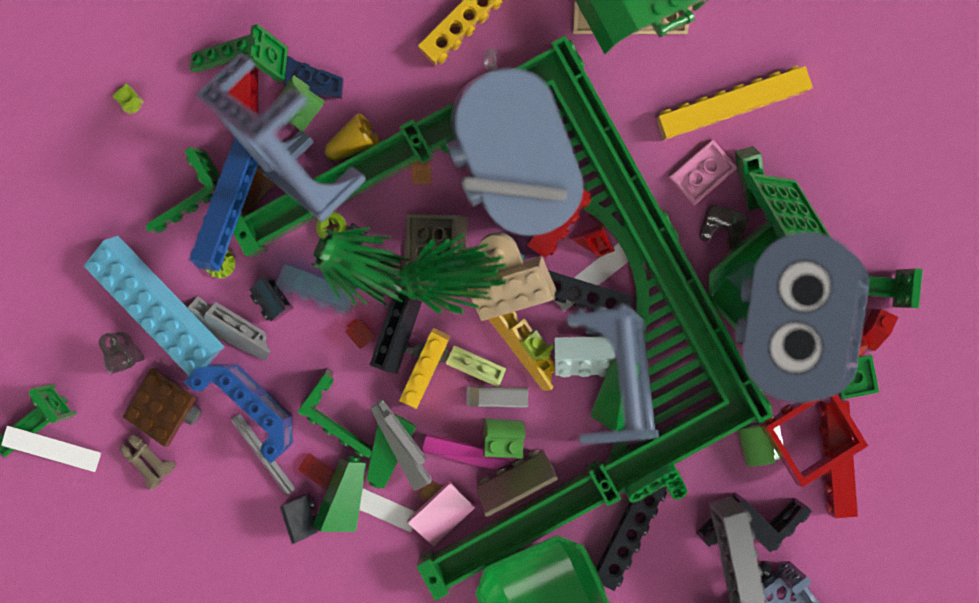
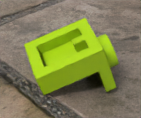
(128, 99)
(536, 346)

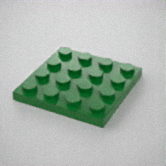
(784, 205)

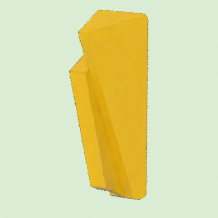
(513, 333)

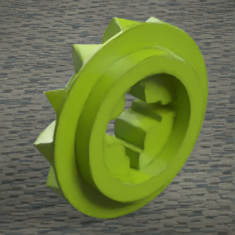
(336, 219)
(228, 267)

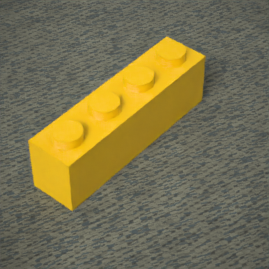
(425, 368)

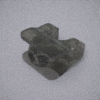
(723, 217)
(120, 355)

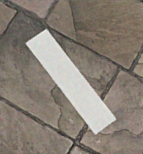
(598, 272)
(51, 448)
(386, 510)

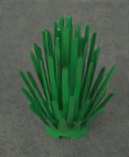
(358, 266)
(450, 275)

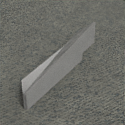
(231, 328)
(403, 446)

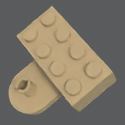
(526, 281)

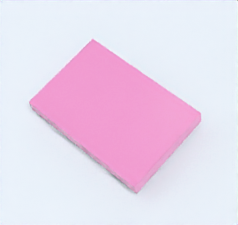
(703, 172)
(441, 513)

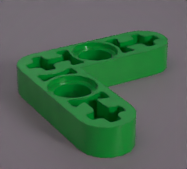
(665, 476)

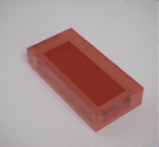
(317, 471)

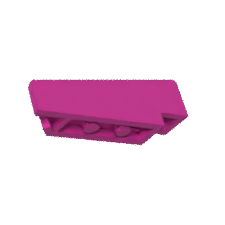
(462, 452)

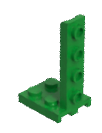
(259, 46)
(206, 174)
(904, 288)
(50, 409)
(330, 426)

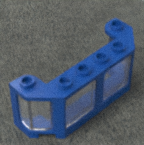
(252, 400)

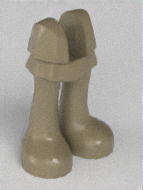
(162, 468)

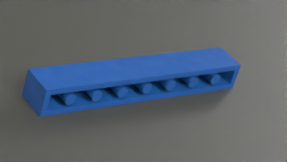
(224, 209)

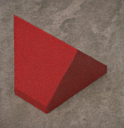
(595, 240)

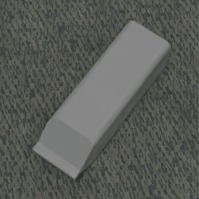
(497, 396)

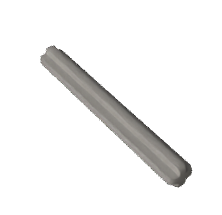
(514, 189)
(255, 445)

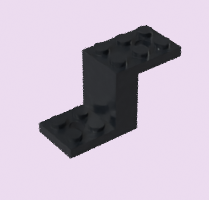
(767, 534)

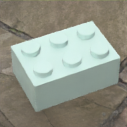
(583, 356)

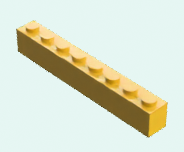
(734, 103)

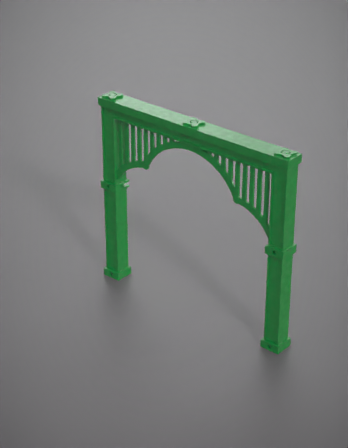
(645, 239)

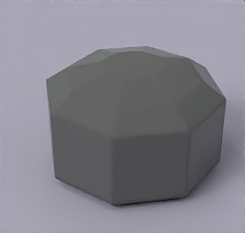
(193, 415)

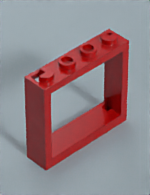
(825, 464)

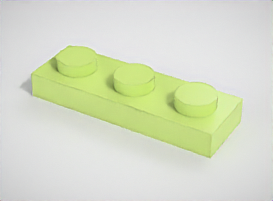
(476, 366)

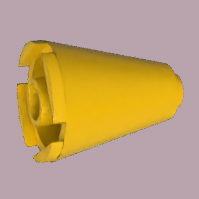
(351, 139)

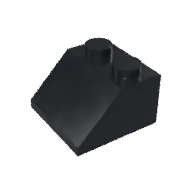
(270, 298)
(299, 517)

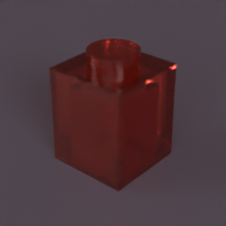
(360, 333)

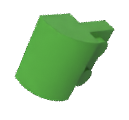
(308, 110)
(503, 438)
(756, 445)

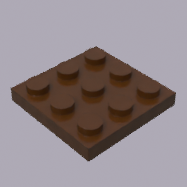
(159, 407)

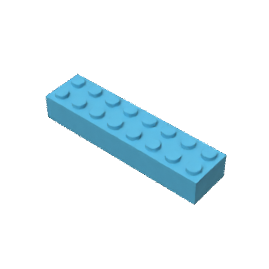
(153, 305)

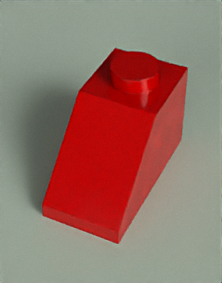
(878, 328)

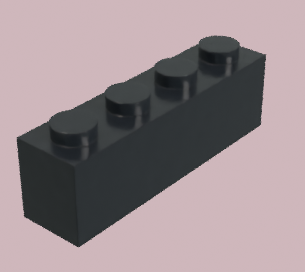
(395, 334)

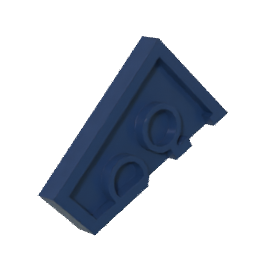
(321, 82)

